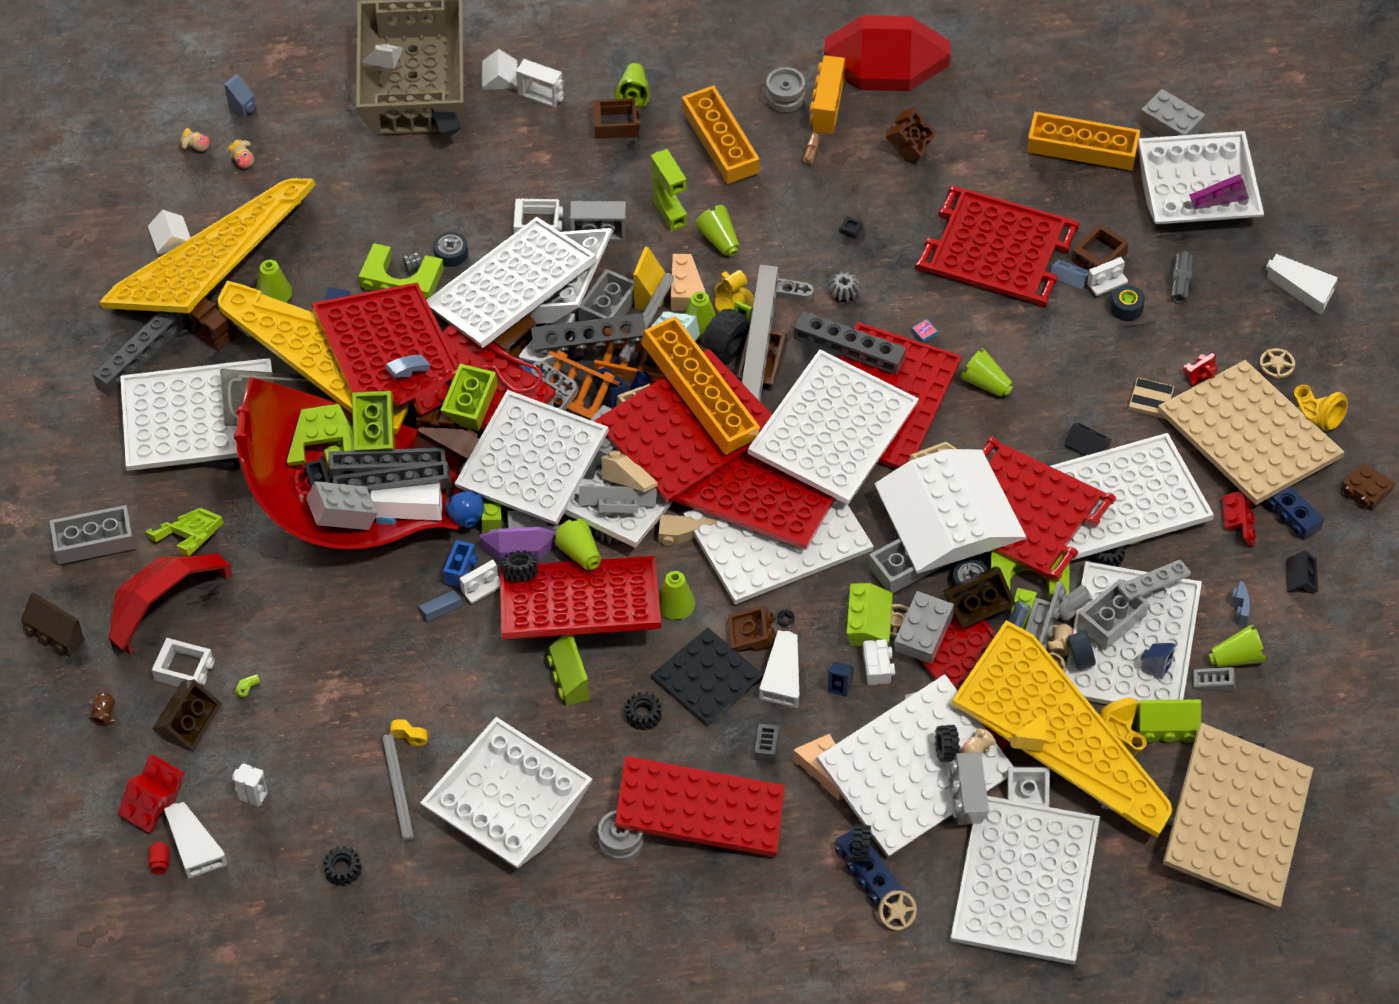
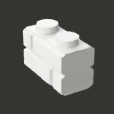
(877, 662)
(250, 784)

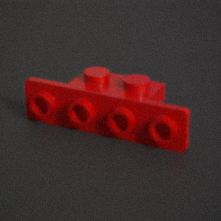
(427, 395)
(1239, 514)

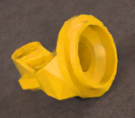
(732, 290)
(1323, 412)
(1119, 718)

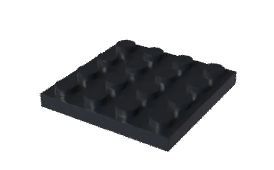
(707, 676)

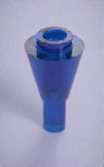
(640, 379)

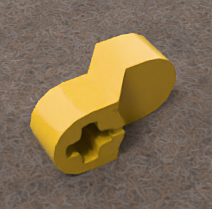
(414, 735)

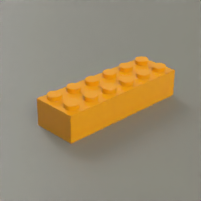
(720, 134)
(1083, 141)

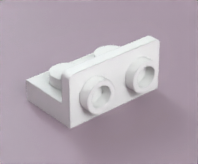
(1107, 277)
(480, 582)

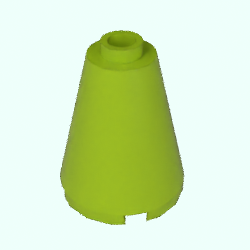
(634, 85)
(719, 230)
(273, 281)
(701, 308)
(986, 374)
(578, 543)
(676, 597)
(1239, 649)

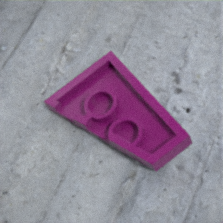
(1221, 193)

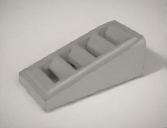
(1221, 685)

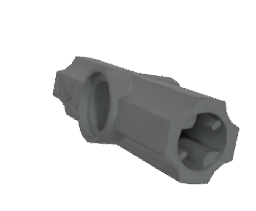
(1181, 277)

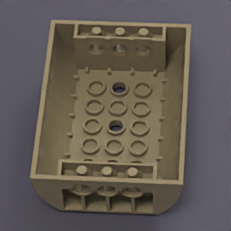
(387, 96)

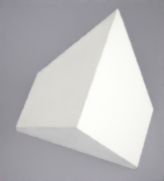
(384, 56)

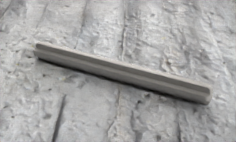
(649, 312)
(398, 788)

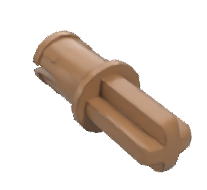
(811, 148)

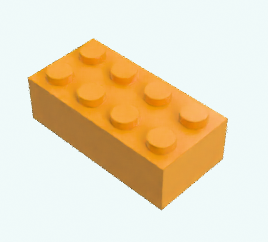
(827, 94)

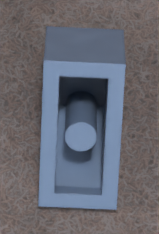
(239, 96)

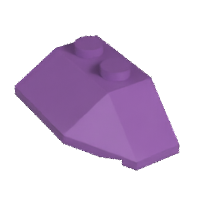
(533, 539)

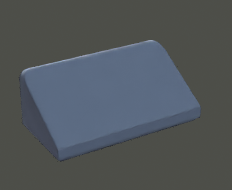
(1070, 274)
(441, 605)
(1019, 614)

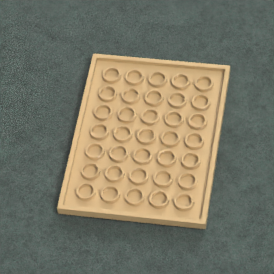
(1250, 432)
(1238, 816)

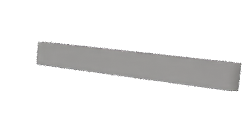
(760, 329)

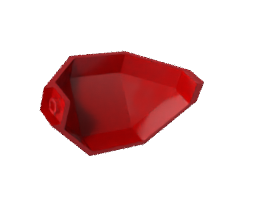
(888, 52)
(149, 584)

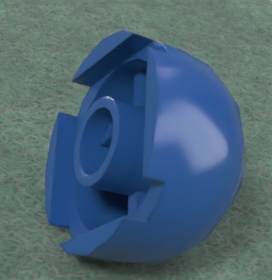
(465, 509)

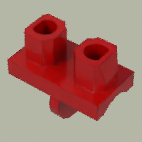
(1202, 369)

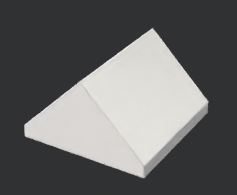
(499, 71)
(168, 231)
(1028, 785)

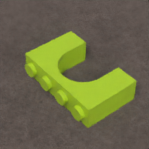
(666, 184)
(374, 275)
(1011, 568)

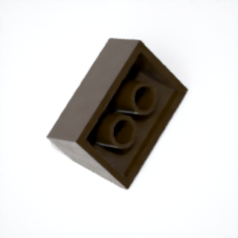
(979, 596)
(52, 625)
(187, 715)

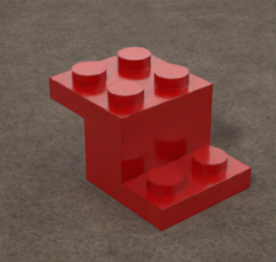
(150, 793)

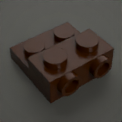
(1367, 486)
(751, 629)

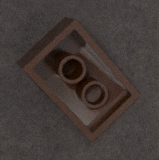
(775, 355)
(454, 441)

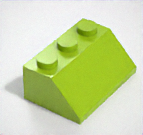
(470, 396)
(373, 420)
(869, 614)
(568, 670)
(1169, 720)

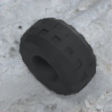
(726, 334)

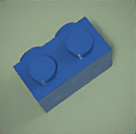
(459, 562)

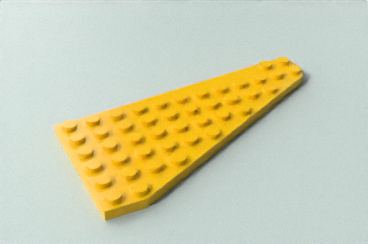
(196, 266)
(294, 338)
(1019, 683)

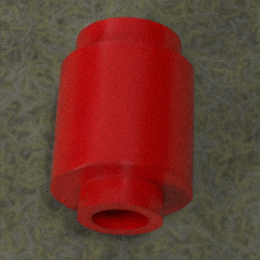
(159, 857)

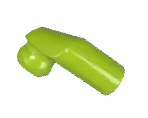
(245, 684)

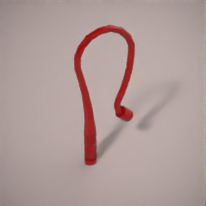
(504, 354)

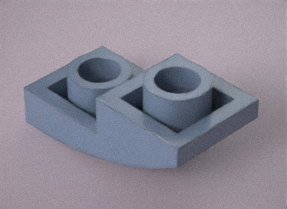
(404, 366)
(1242, 603)

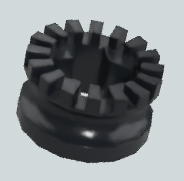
(789, 614)

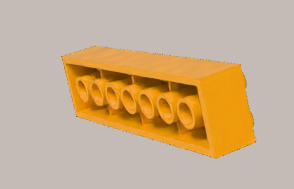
(700, 385)

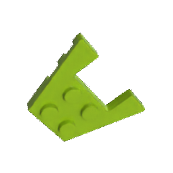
(319, 426)
(195, 526)

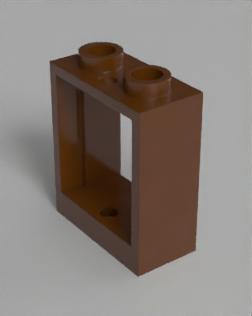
(616, 106)
(1087, 260)
(516, 337)

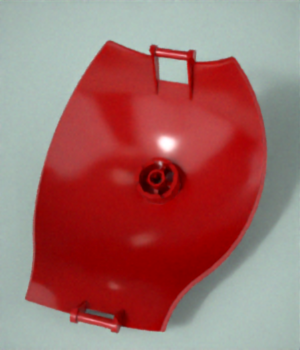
(263, 444)

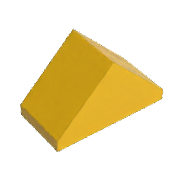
(1032, 735)

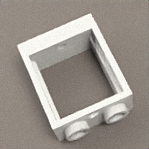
(536, 91)
(537, 206)
(163, 661)

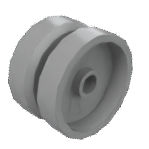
(785, 89)
(617, 843)

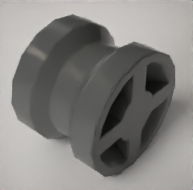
(412, 262)

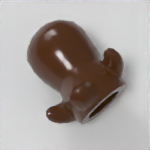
(101, 709)

